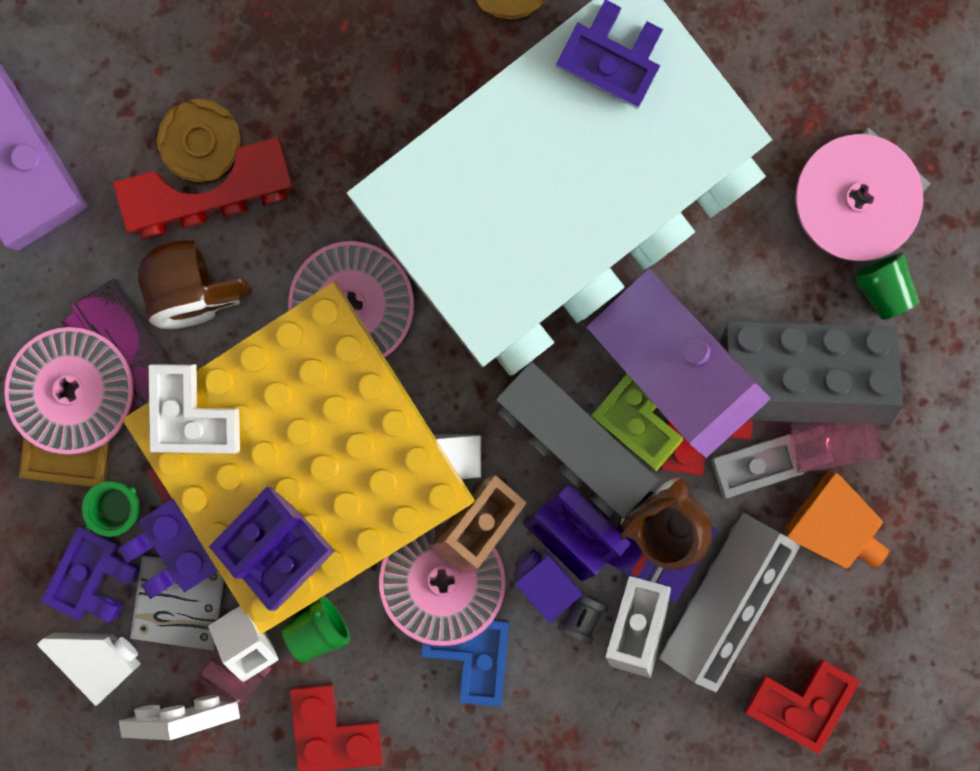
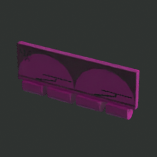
(114, 318)

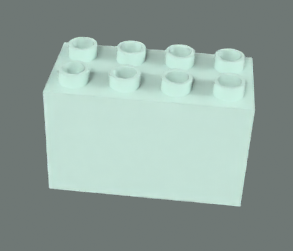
(553, 182)

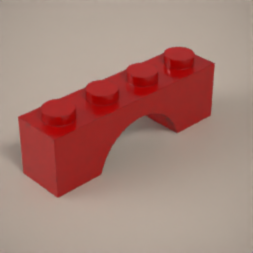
(257, 175)

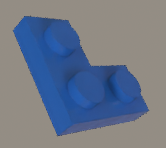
(482, 663)

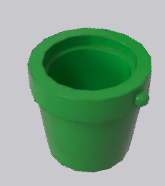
(888, 286)
(110, 508)
(316, 631)

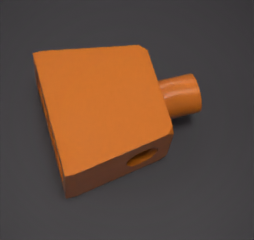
(837, 524)

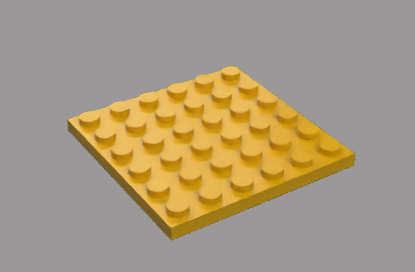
(327, 434)

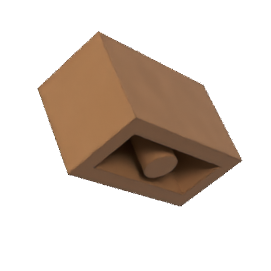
(478, 528)

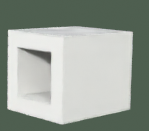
(241, 644)

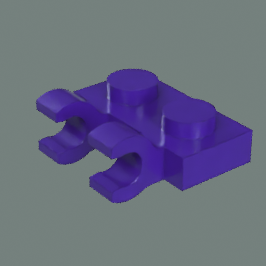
(607, 64)
(177, 546)
(81, 573)

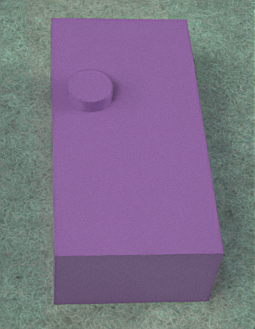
(33, 181)
(678, 363)

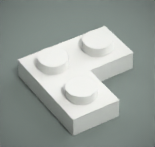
(177, 421)
(176, 721)

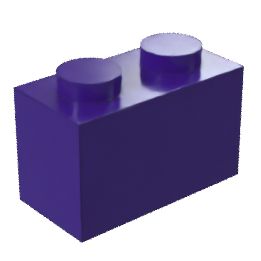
(545, 583)

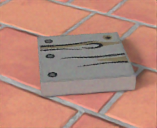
(177, 615)

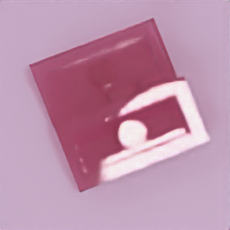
(832, 444)

